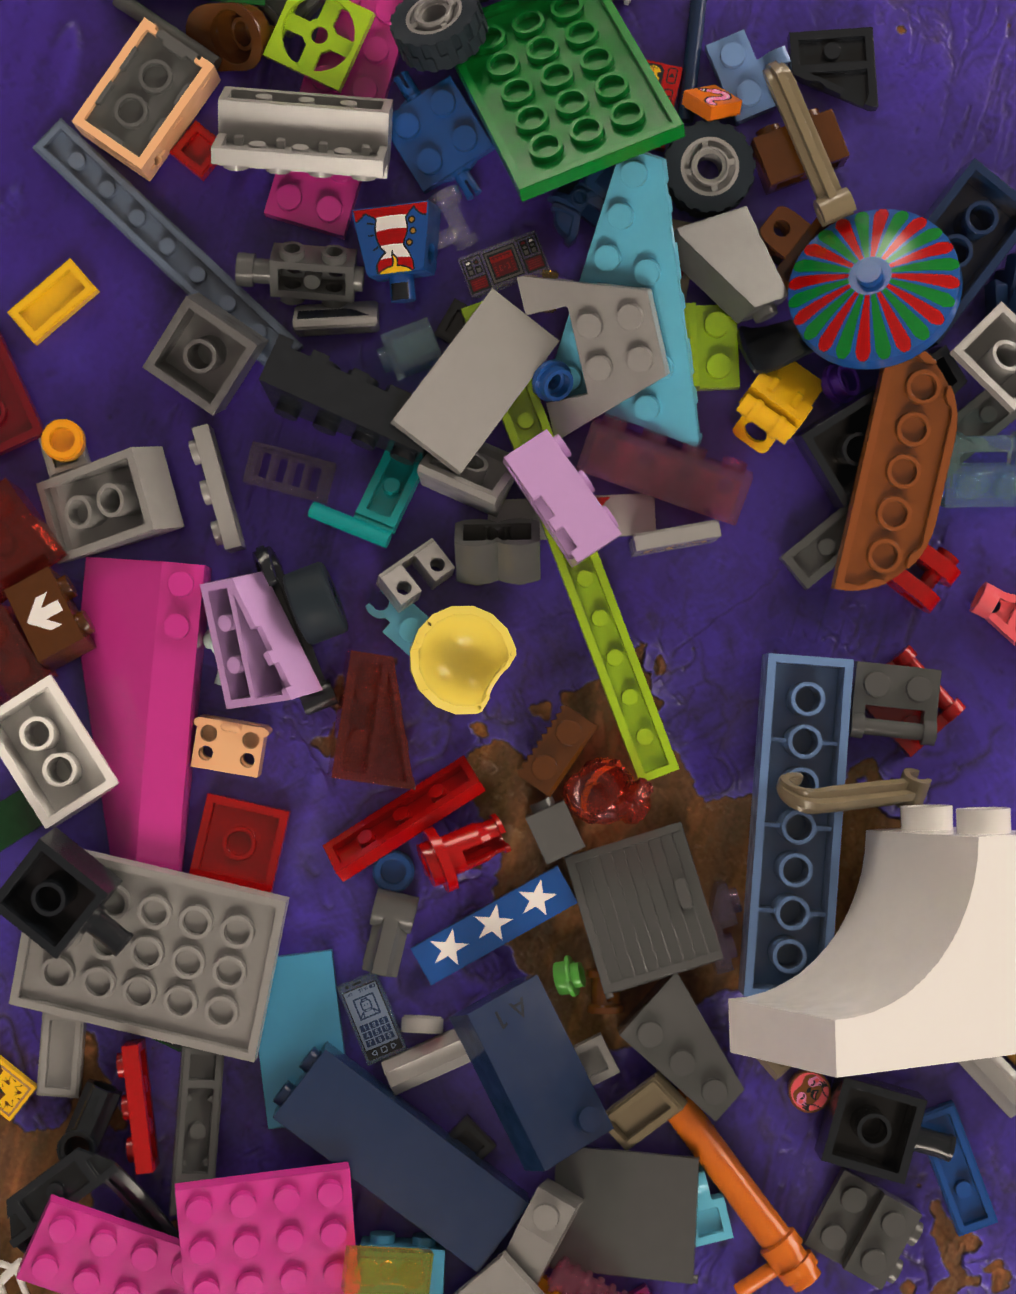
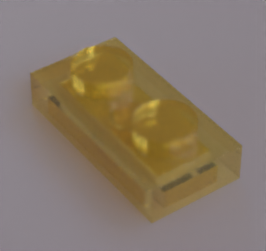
(386, 1270)

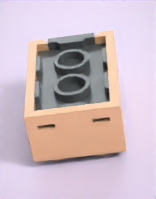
(147, 99)

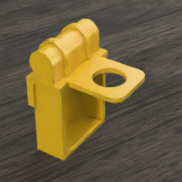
(777, 405)

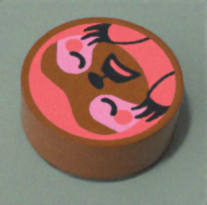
(808, 1091)

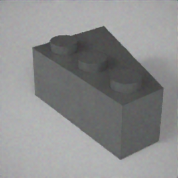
(681, 1046)

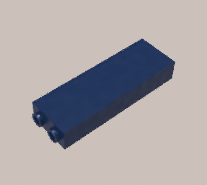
(400, 1155)

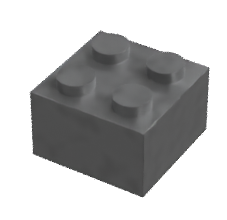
(205, 353)

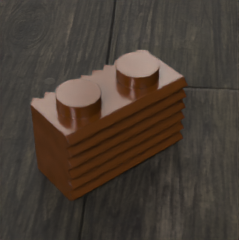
(557, 750)

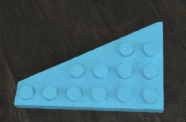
(638, 249)

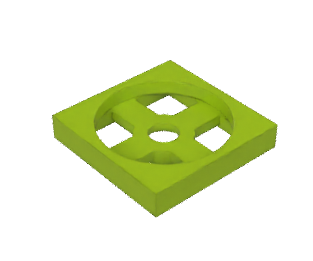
(288, 20)

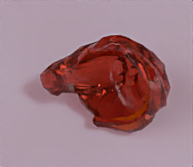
(607, 793)

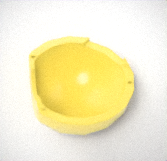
(460, 658)

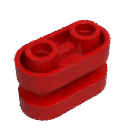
(938, 567)

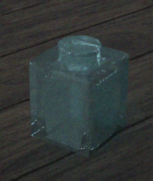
(409, 349)

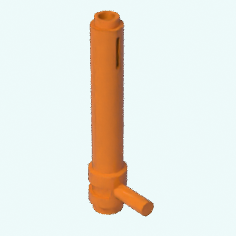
(778, 1242)

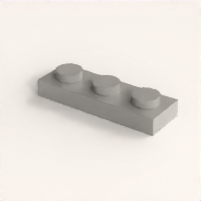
(216, 489)

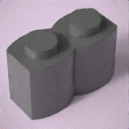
(497, 551)

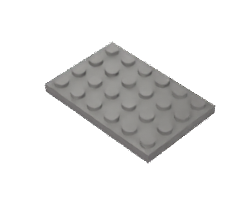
(187, 976)

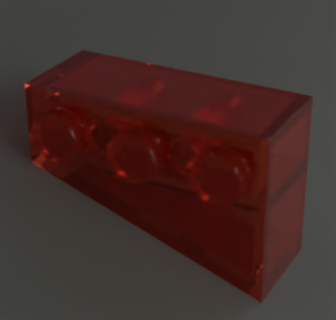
(369, 724)

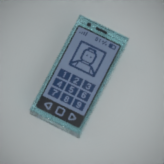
(372, 1018)

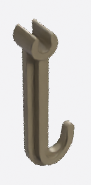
(831, 200)
(836, 798)

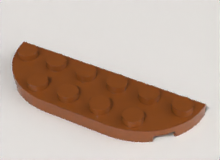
(898, 475)

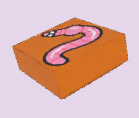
(711, 102)

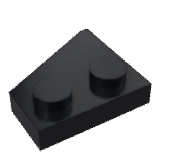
(836, 64)

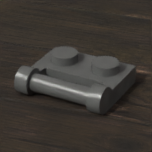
(895, 688)

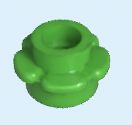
(568, 976)

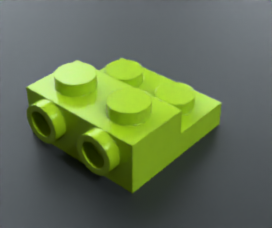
(713, 347)

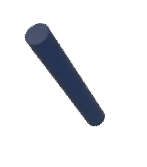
(692, 54)

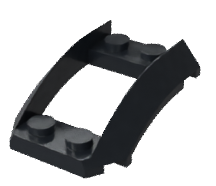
(73, 1179)

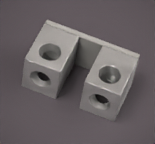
(398, 578)

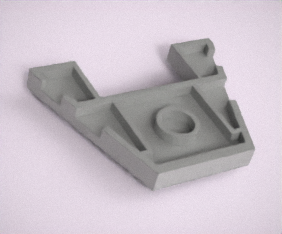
(614, 338)

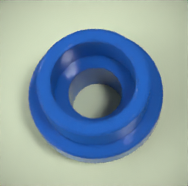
(558, 387)

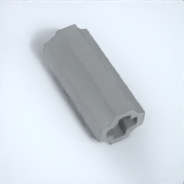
(424, 1061)
(996, 1079)

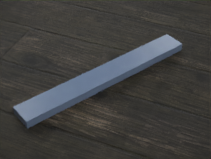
(153, 231)

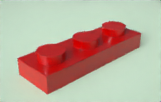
(138, 1106)

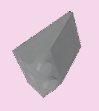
(111, 502)

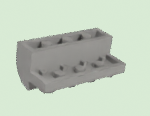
(303, 133)

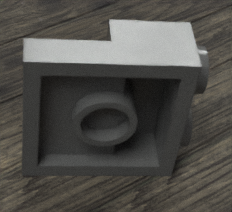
(864, 1228)

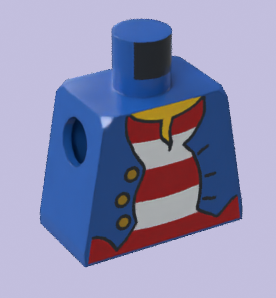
(399, 244)

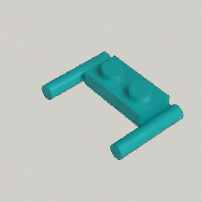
(380, 506)

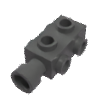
(304, 273)

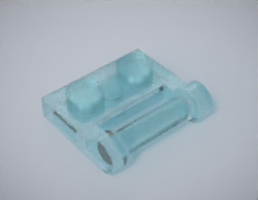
(981, 482)

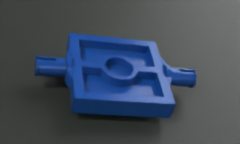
(438, 135)

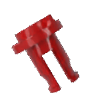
(460, 850)

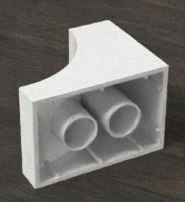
(917, 962)

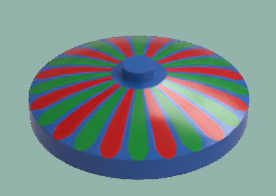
(875, 289)

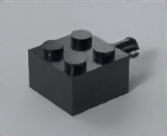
(60, 895)
(877, 1128)

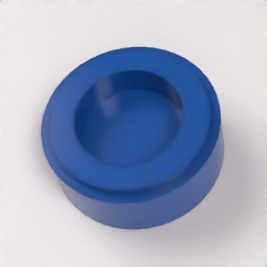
(394, 871)

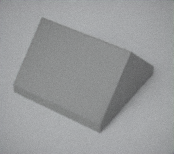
(990, 355)
(481, 484)

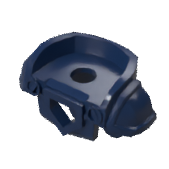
(579, 200)

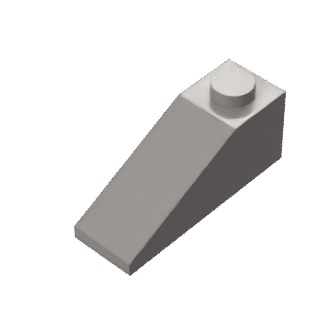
(543, 1228)

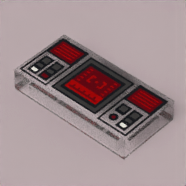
(502, 264)

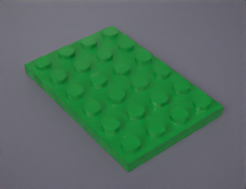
(565, 91)

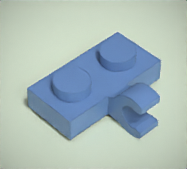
(742, 73)

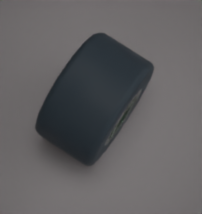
(315, 603)

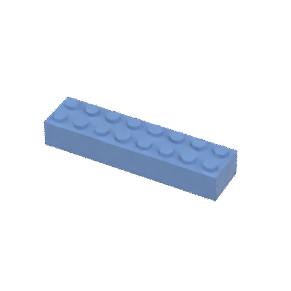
(791, 852)

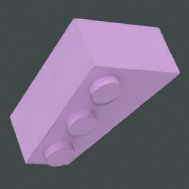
(561, 497)
(255, 643)

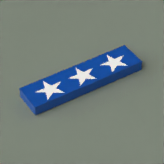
(494, 925)

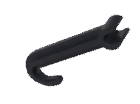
(267, 562)

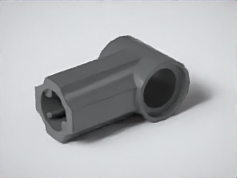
(391, 922)

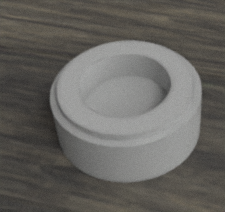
(422, 1024)

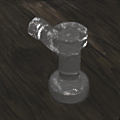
(458, 230)

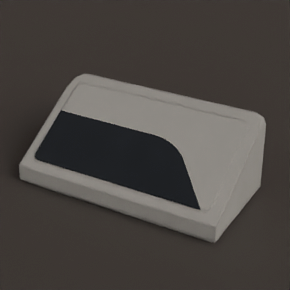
(349, 319)

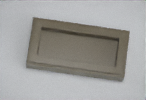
(644, 1110)

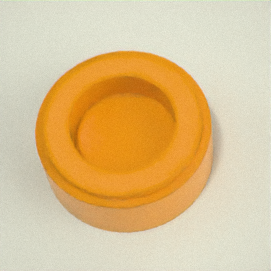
(63, 440)

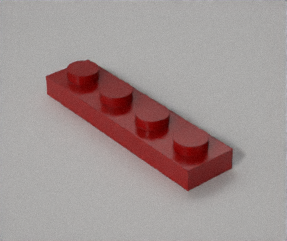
(403, 818)

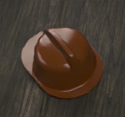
(232, 32)

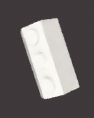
(52, 754)

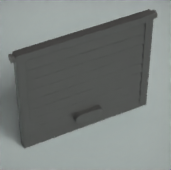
(643, 908)
(633, 1215)

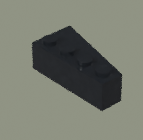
(337, 400)
(836, 440)

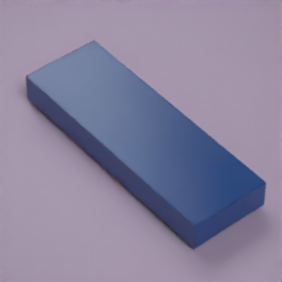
(960, 1178)

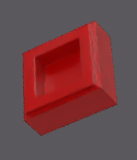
(194, 150)

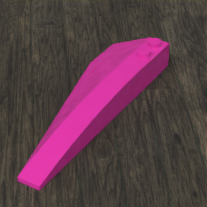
(145, 698)

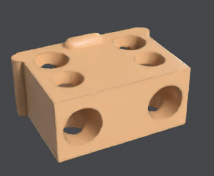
(229, 743)

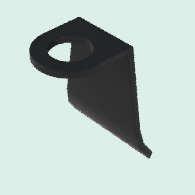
(771, 346)

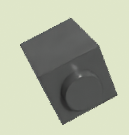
(553, 829)

